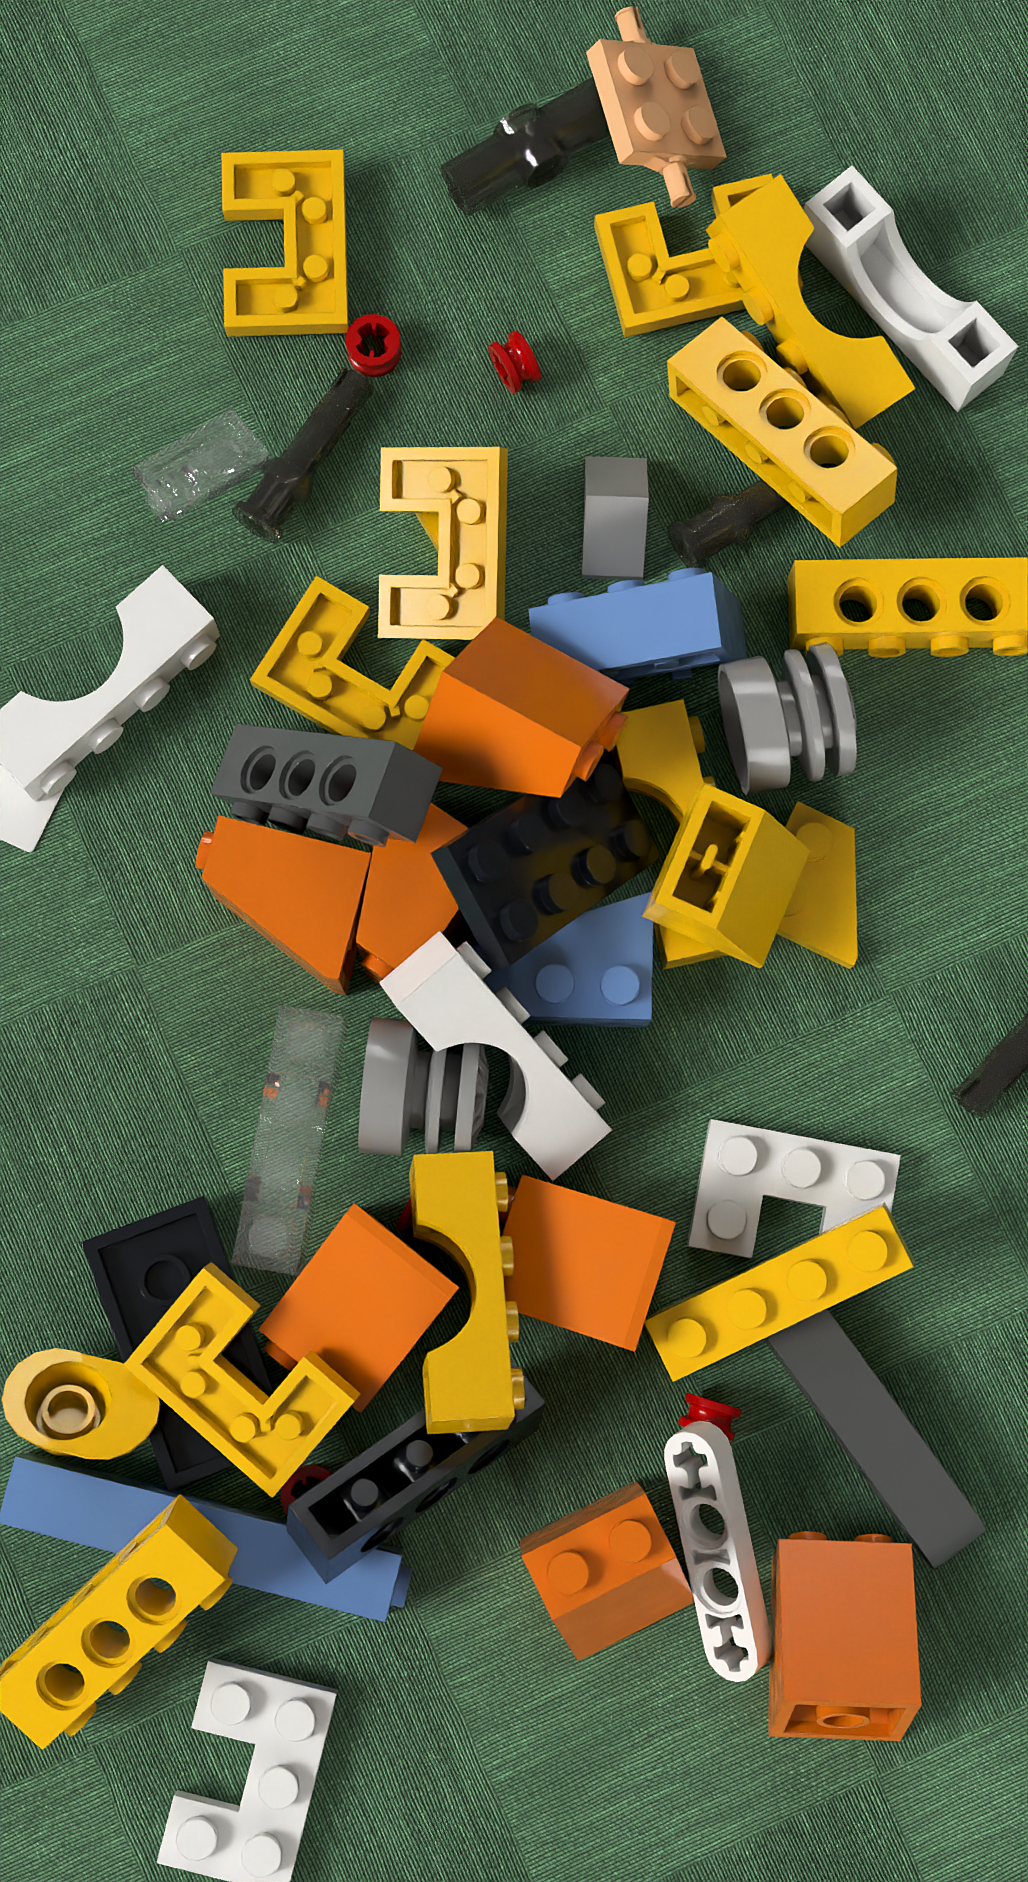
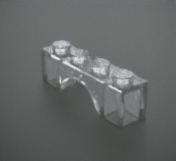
(289, 1140)

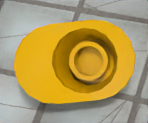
(79, 1405)

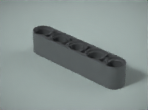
(877, 1437)

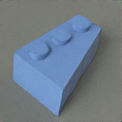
(646, 627)
(587, 971)

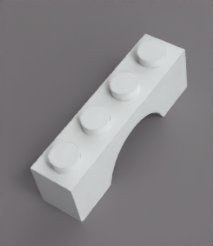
(943, 337)
(161, 637)
(452, 1005)

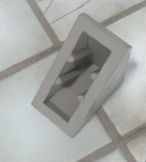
(614, 518)

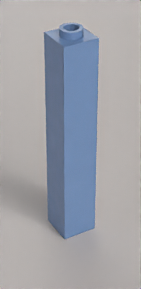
(112, 1509)

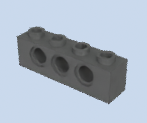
(326, 784)

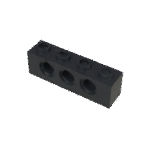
(395, 1485)

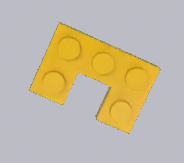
(313, 286)
(664, 290)
(471, 500)
(308, 675)
(254, 1431)

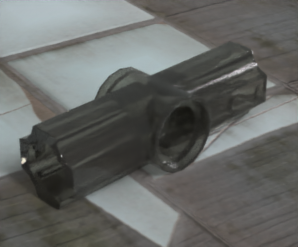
(526, 148)

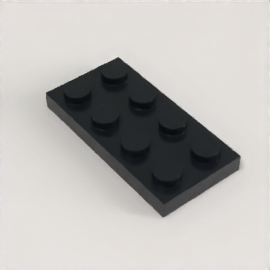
(545, 862)
(139, 1278)

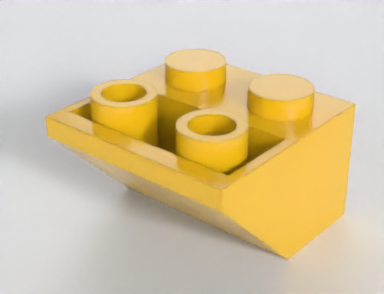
(728, 876)

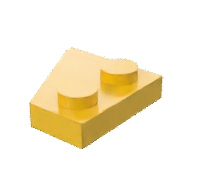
(824, 899)

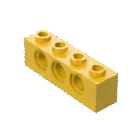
(788, 460)
(883, 585)
(175, 1547)

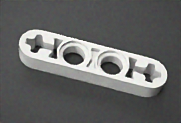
(726, 1551)

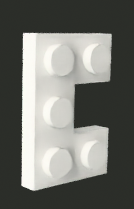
(752, 1162)
(289, 1731)

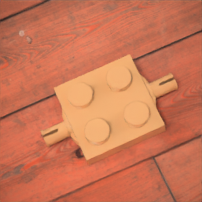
(656, 106)

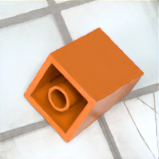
(520, 715)
(290, 891)
(407, 897)
(583, 1260)
(358, 1305)
(606, 1570)
(843, 1638)

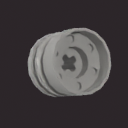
(800, 716)
(419, 1091)

